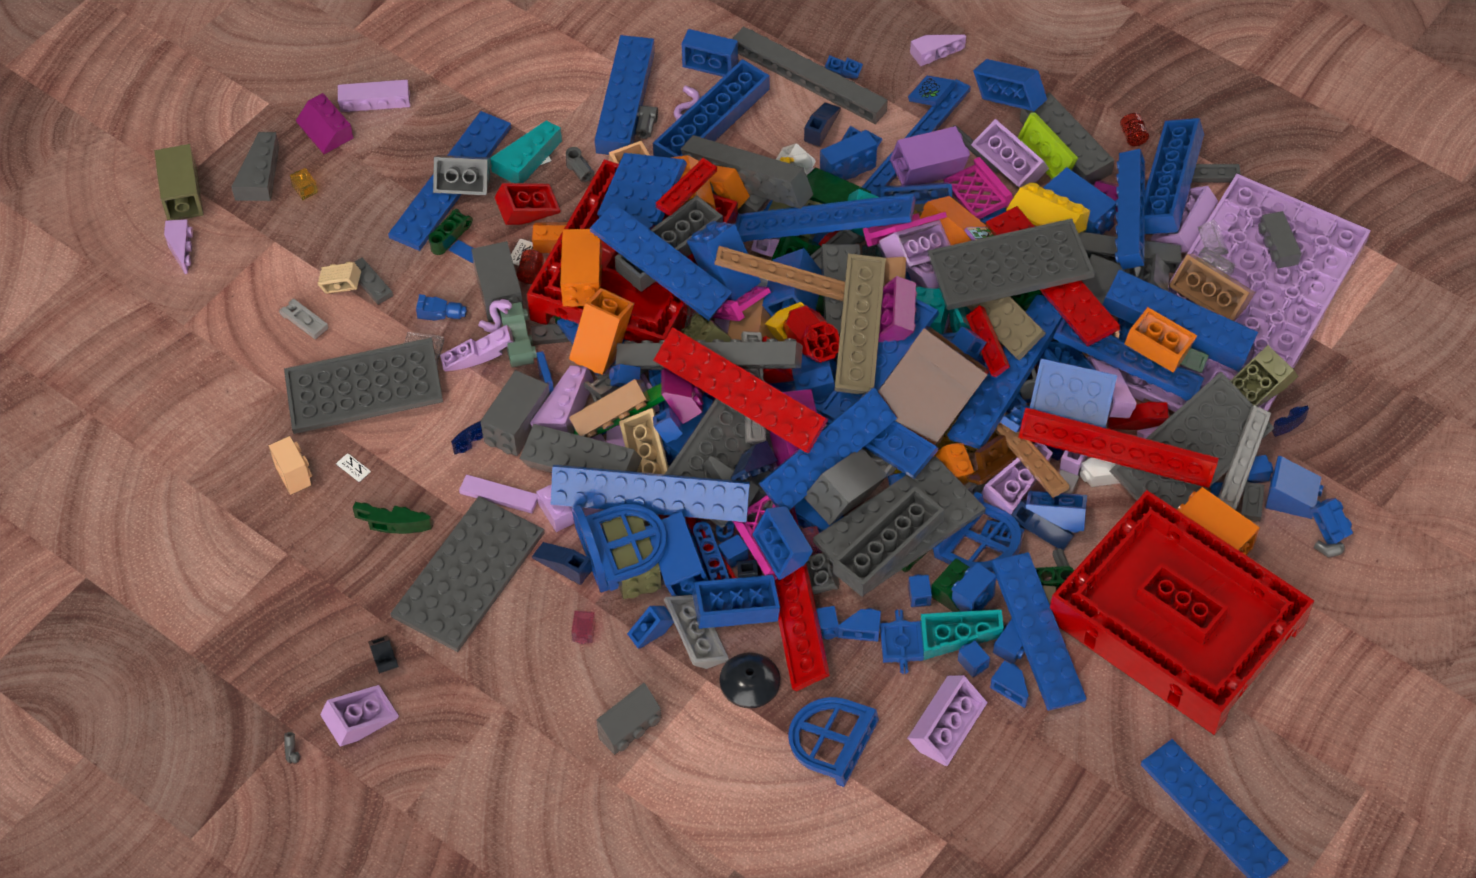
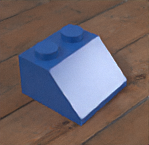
(974, 589)

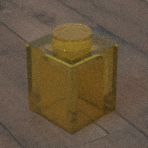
(303, 183)

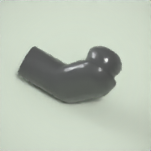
(1329, 550)
(289, 746)

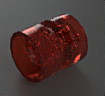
(1134, 129)
(529, 266)

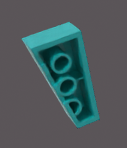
(527, 153)
(951, 630)

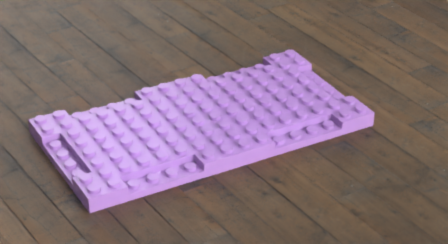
(1286, 299)

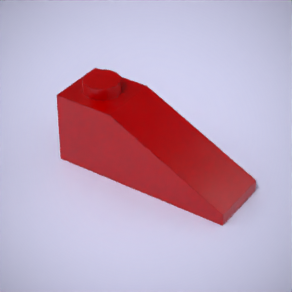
(1143, 417)

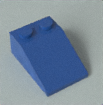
(815, 377)
(1063, 510)

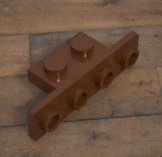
(991, 460)

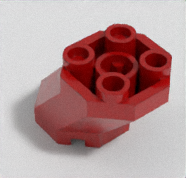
(812, 331)

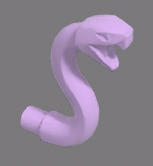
(683, 106)
(501, 305)

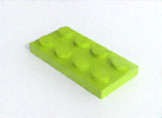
(1047, 145)

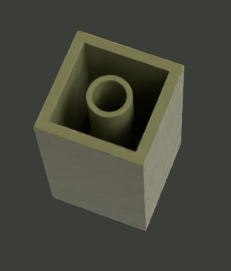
(178, 182)
(625, 556)

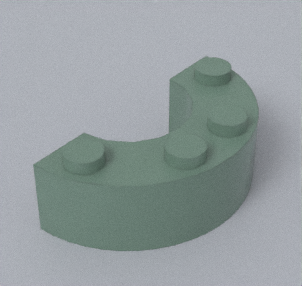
(520, 350)

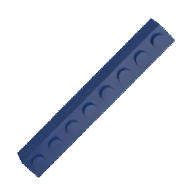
(1131, 209)

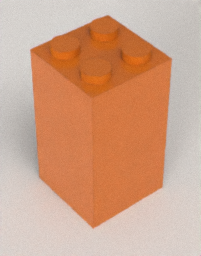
(956, 221)
(580, 266)
(601, 330)
(1221, 520)

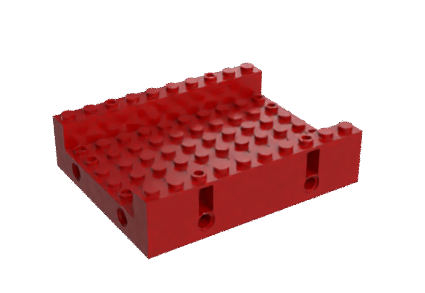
(654, 308)
(1179, 610)

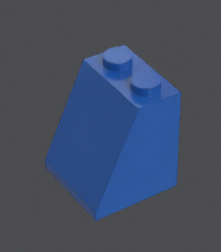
(1293, 489)

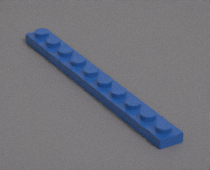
(929, 123)

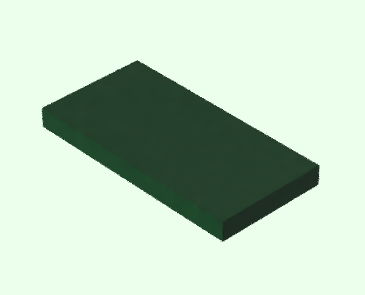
(830, 188)

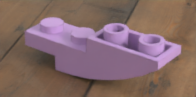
(477, 352)

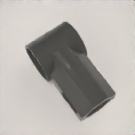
(646, 118)
(578, 164)

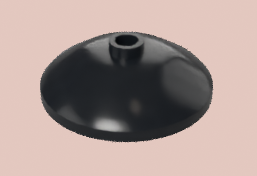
(753, 689)

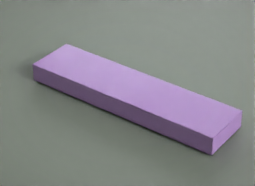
(499, 494)

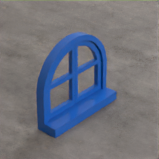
(589, 547)
(944, 550)
(610, 569)
(853, 745)

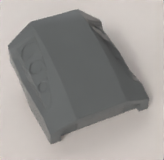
(821, 574)

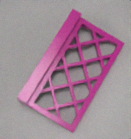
(991, 184)
(877, 233)
(733, 309)
(746, 532)

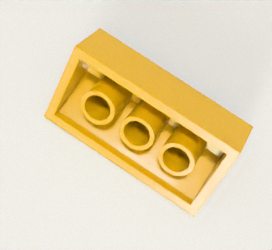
(1046, 207)

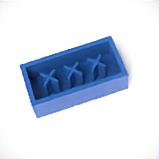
(1010, 84)
(1065, 354)
(736, 601)

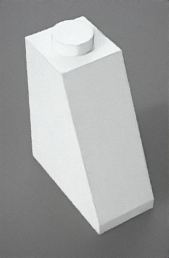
(1097, 472)

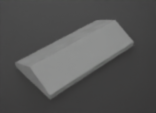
(701, 644)

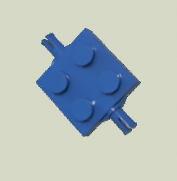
(901, 641)

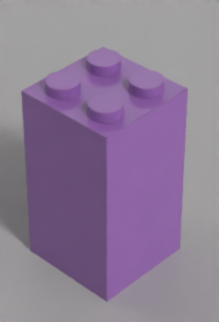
(929, 156)

